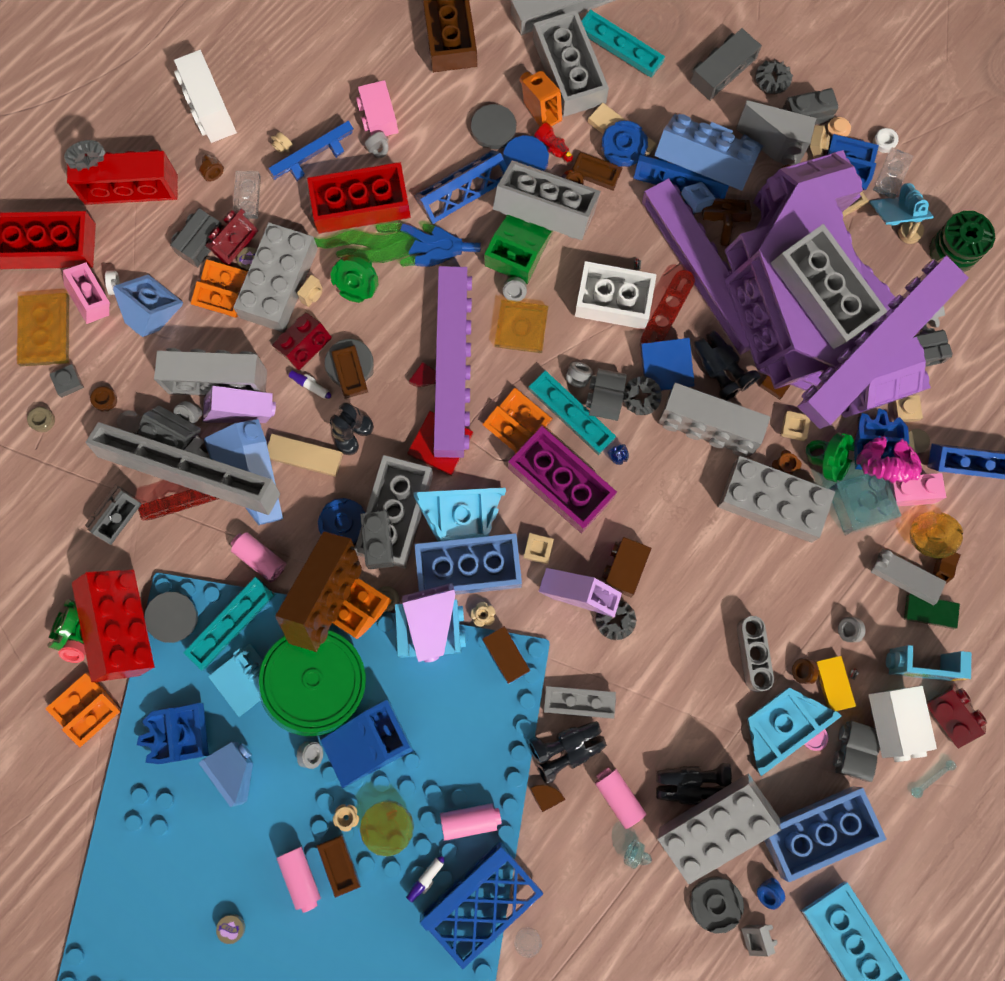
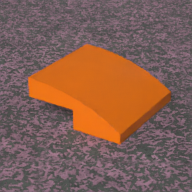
(218, 288)
(516, 420)
(361, 609)
(83, 709)

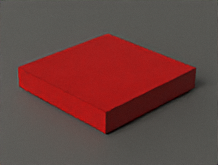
(423, 447)

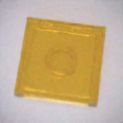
(521, 326)

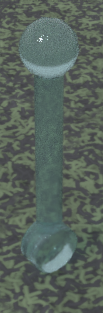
(918, 792)

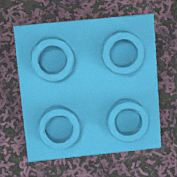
(905, 208)
(239, 679)

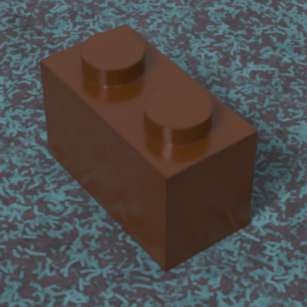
(627, 566)

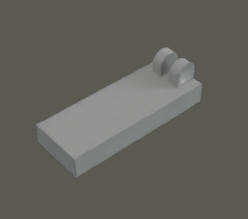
(908, 577)
(580, 702)

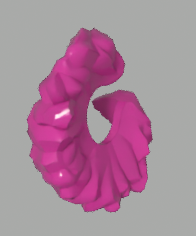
(901, 468)

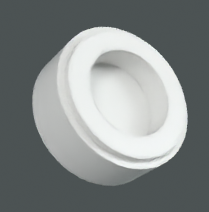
(886, 139)
(111, 280)

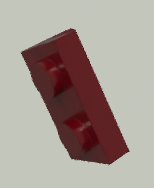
(231, 237)
(302, 340)
(958, 716)

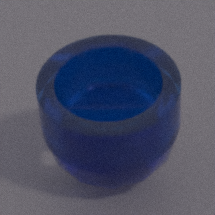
(619, 454)

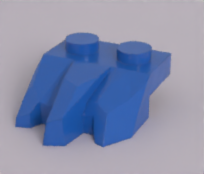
(860, 154)
(871, 429)
(175, 734)

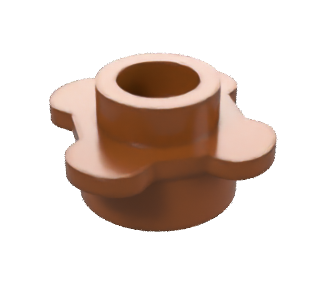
(791, 459)

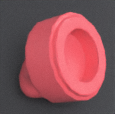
(72, 651)

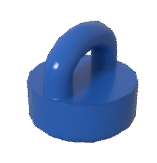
(771, 894)

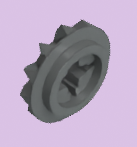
(765, 79)
(75, 154)
(648, 386)
(613, 631)

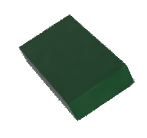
(941, 614)

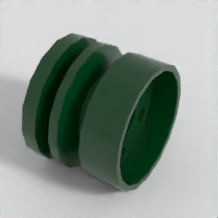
(963, 239)

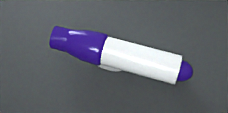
(310, 383)
(425, 881)

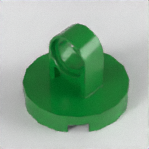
(355, 278)
(834, 457)
(65, 627)

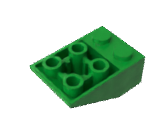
(517, 248)

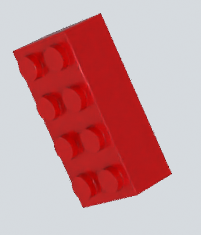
(126, 179)
(358, 197)
(46, 239)
(112, 625)

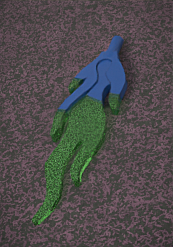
(408, 240)

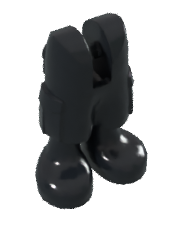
(719, 357)
(347, 423)
(577, 747)
(689, 781)

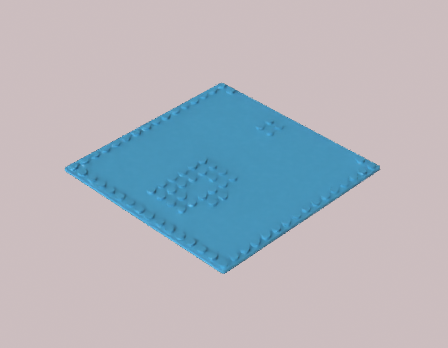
(179, 858)

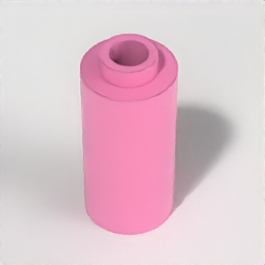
(257, 556)
(619, 797)
(469, 821)
(299, 879)

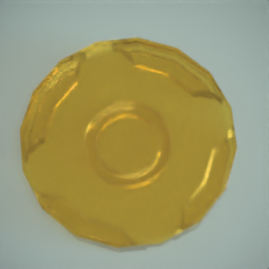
(936, 535)
(387, 828)

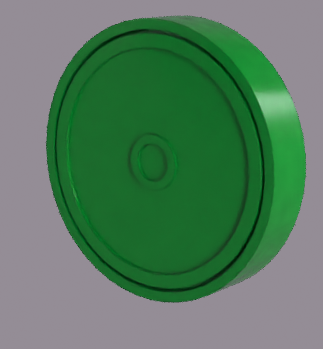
(311, 689)

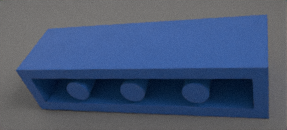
(967, 461)

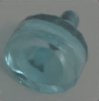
(636, 855)

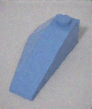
(245, 448)

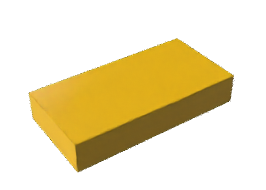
(835, 684)

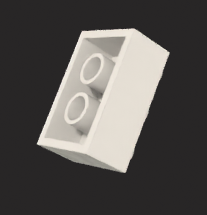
(203, 97)
(615, 295)

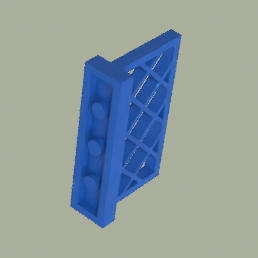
(460, 892)

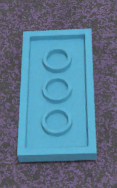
(852, 937)

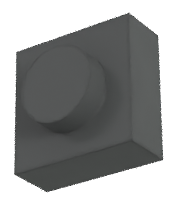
(66, 380)

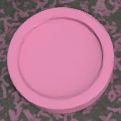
(818, 742)

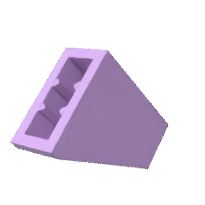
(237, 405)
(580, 591)
(429, 620)

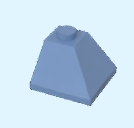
(146, 304)
(230, 772)

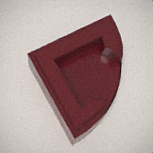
(423, 376)

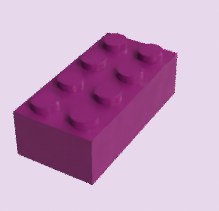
(561, 479)

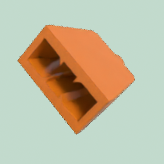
(541, 98)

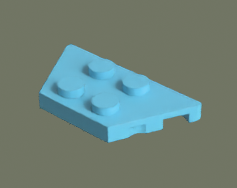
(460, 512)
(785, 726)

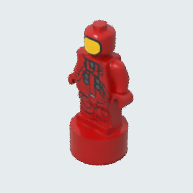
(556, 146)

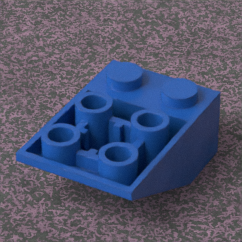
(366, 743)

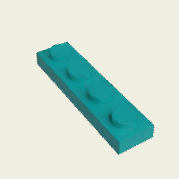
(622, 44)
(571, 412)
(229, 623)

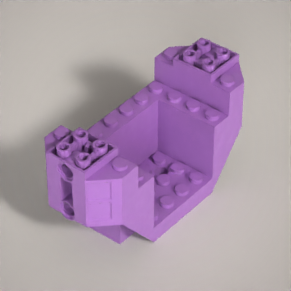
(775, 324)

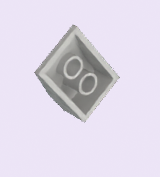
(781, 132)

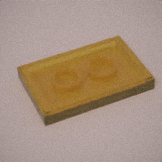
(43, 329)

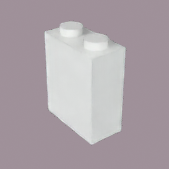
(902, 723)

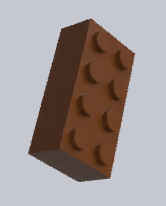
(450, 34)
(319, 591)

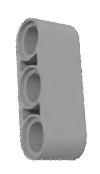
(759, 641)

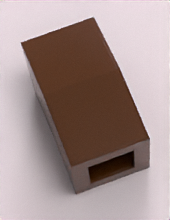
(946, 567)

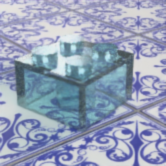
(864, 503)

